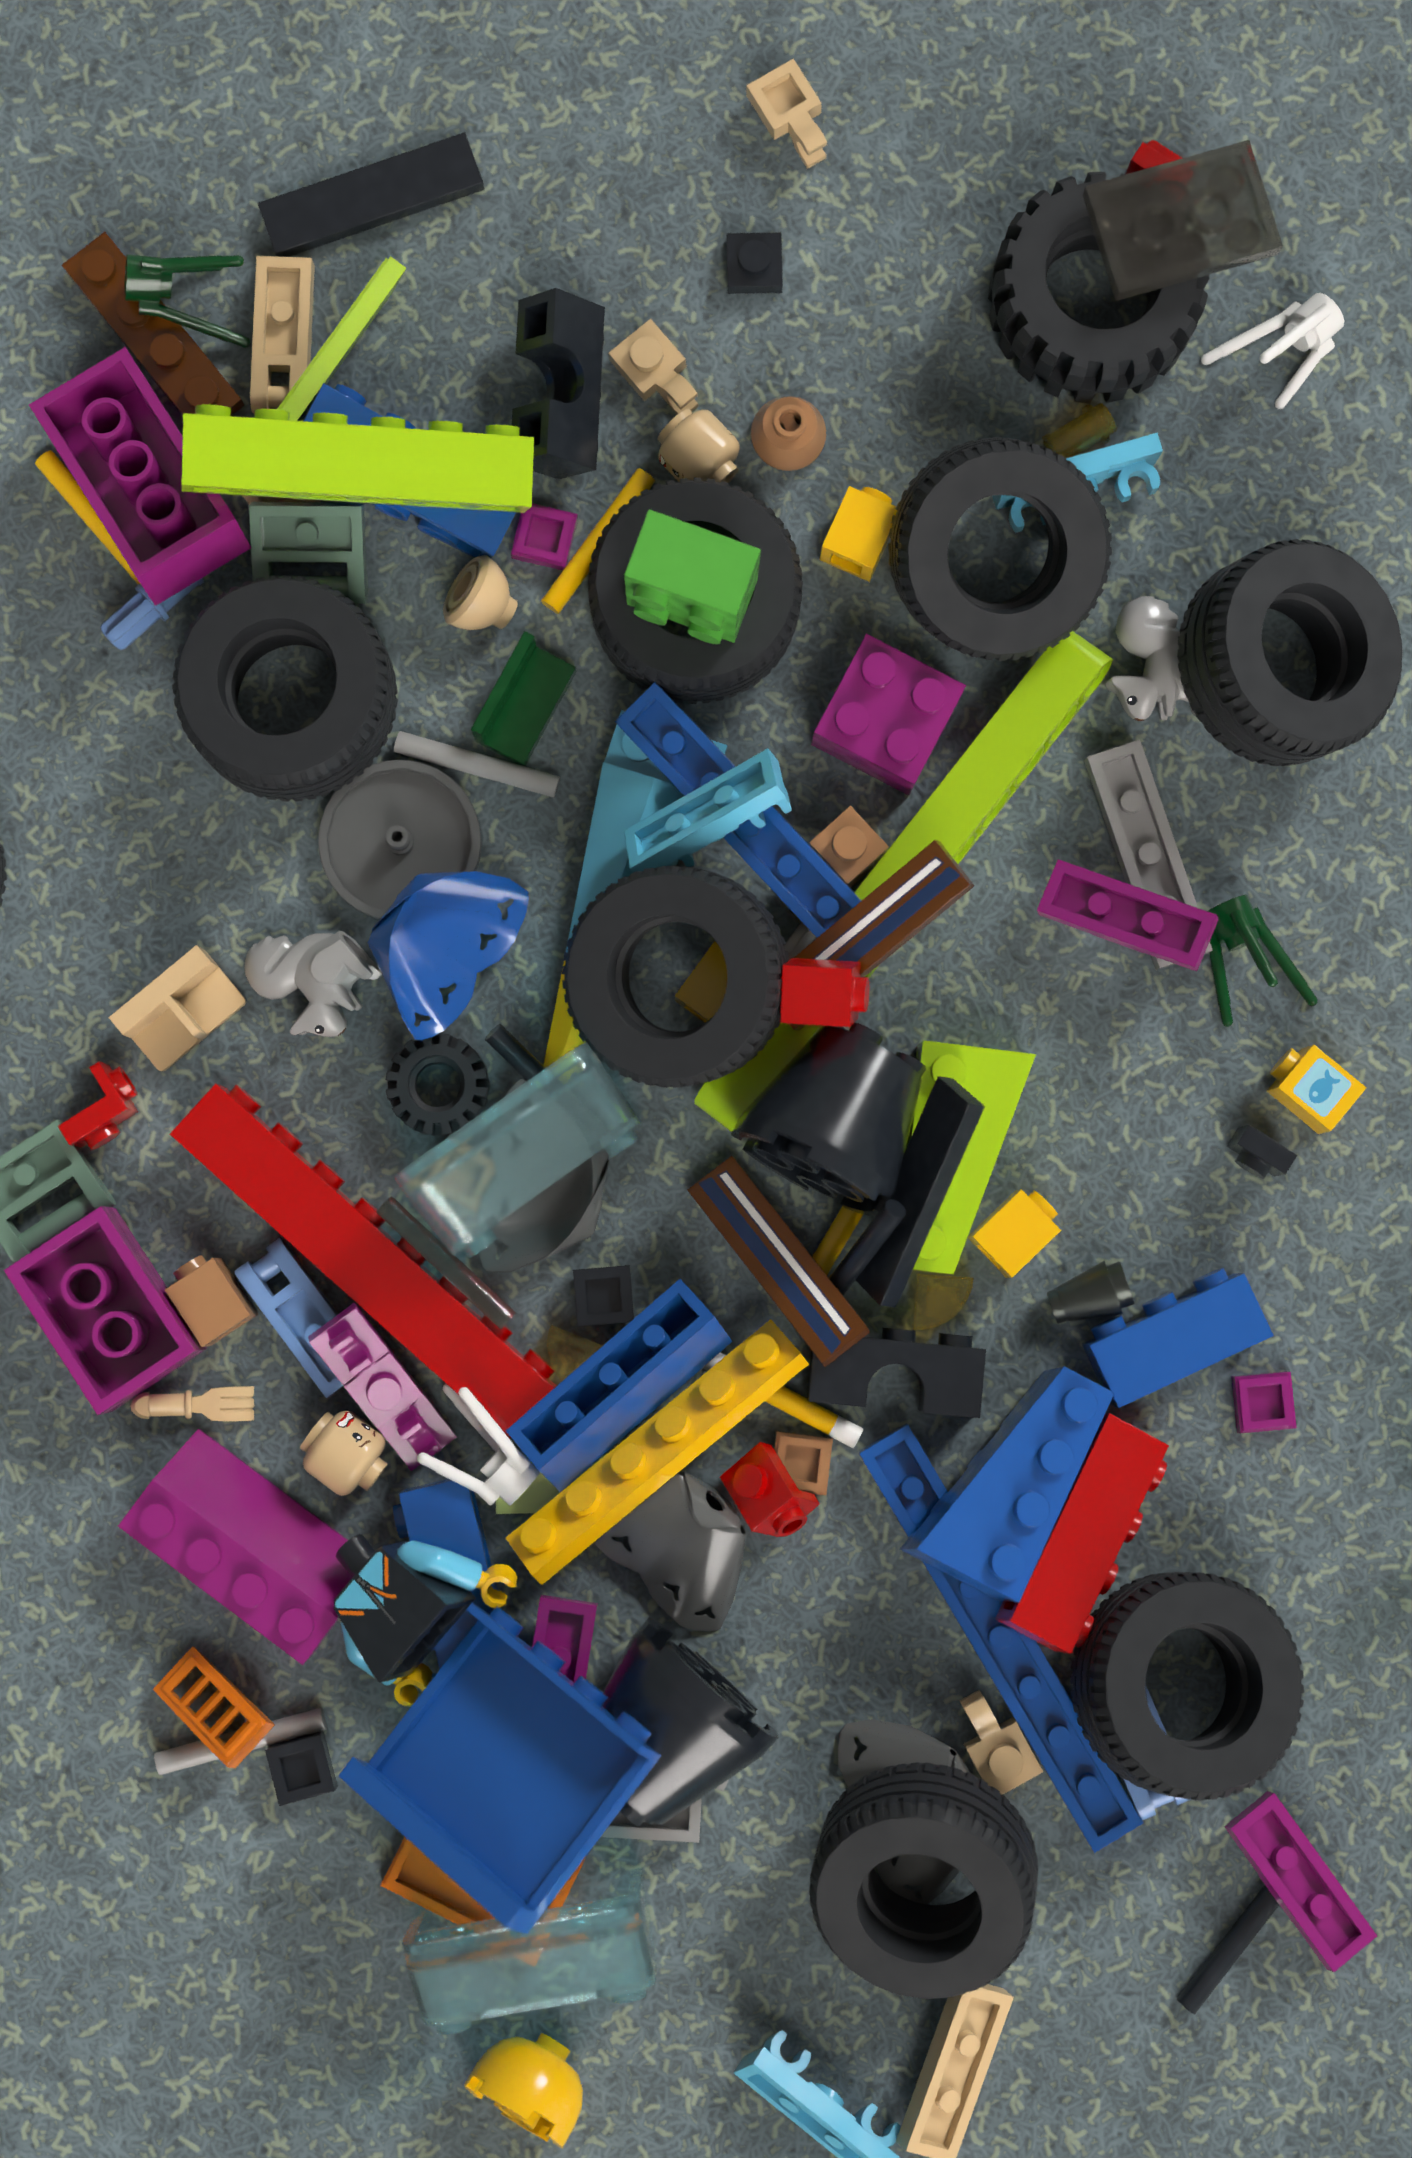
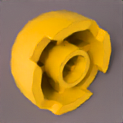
(531, 2085)

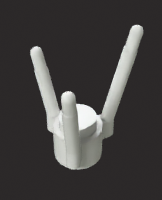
(1307, 328)
(507, 1469)

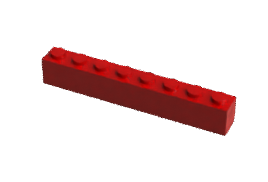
(360, 1256)

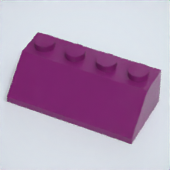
(243, 1544)

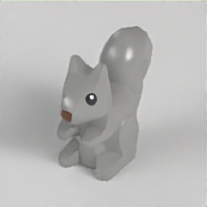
(1149, 632)
(321, 968)

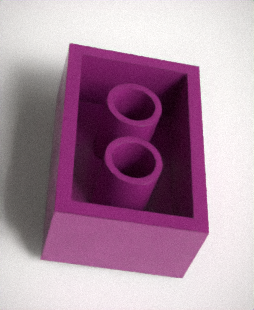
(104, 1309)

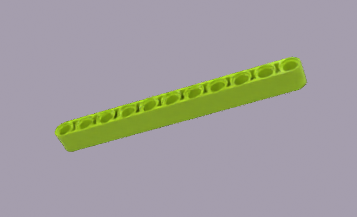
(953, 815)

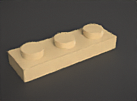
(954, 2072)

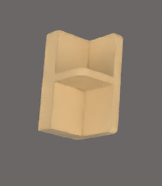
(179, 1008)

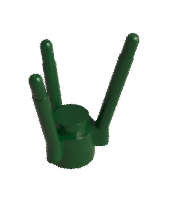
(151, 279)
(1240, 927)

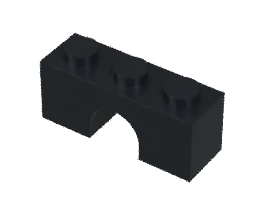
(566, 343)
(947, 1372)

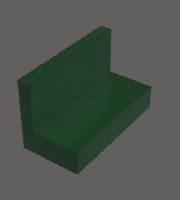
(522, 701)

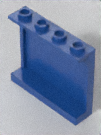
(505, 1770)

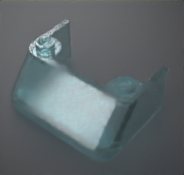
(519, 1150)
(564, 1959)

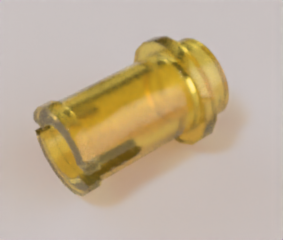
(1082, 432)

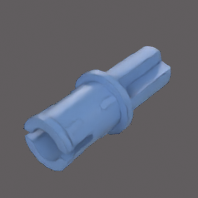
(138, 616)

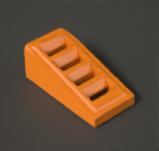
(244, 1739)

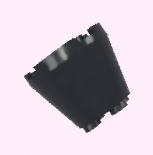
(837, 1117)
(694, 1718)

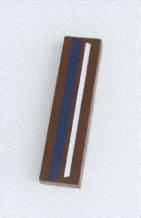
(893, 912)
(778, 1261)

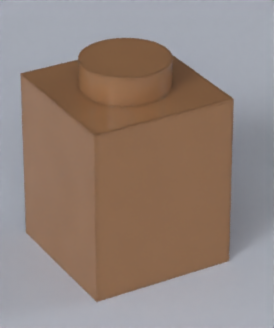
(849, 846)
(210, 1299)

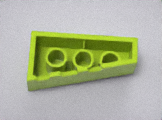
(997, 1082)

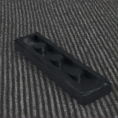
(371, 196)
(922, 1185)

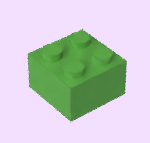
(691, 578)

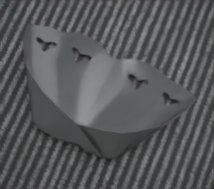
(551, 1220)
(685, 1544)
(888, 1746)

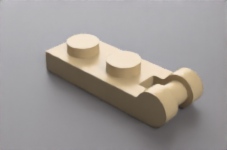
(280, 326)

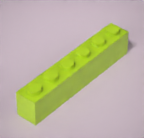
(356, 461)

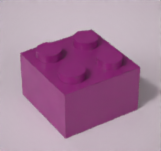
(887, 714)

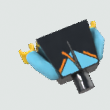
(405, 1604)

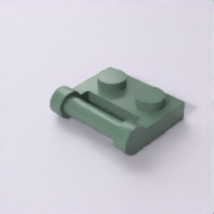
(311, 535)
(35, 1172)

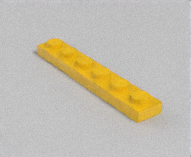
(656, 1452)

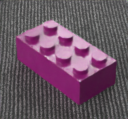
(131, 472)

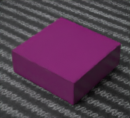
(545, 536)
(1263, 1402)

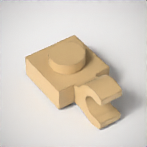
(787, 106)
(654, 365)
(999, 1749)

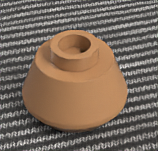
(795, 444)

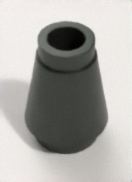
(1092, 1294)

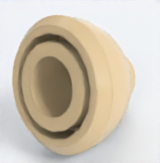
(479, 597)

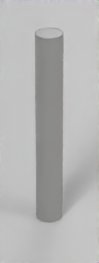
(477, 764)
(284, 1730)

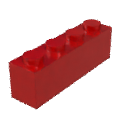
(1088, 1536)

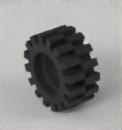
(405, 1073)

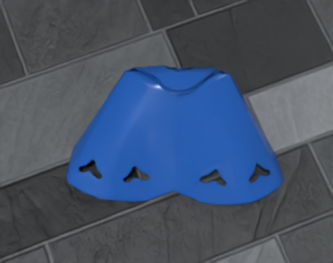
(435, 941)

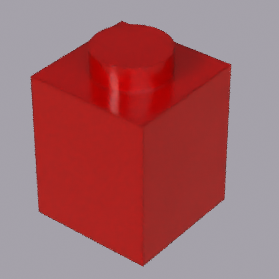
(823, 992)

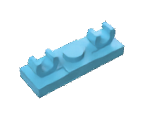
(1121, 460)
(708, 814)
(812, 2105)

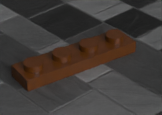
(156, 343)

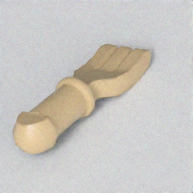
(216, 1404)

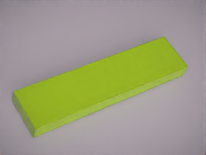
(343, 339)

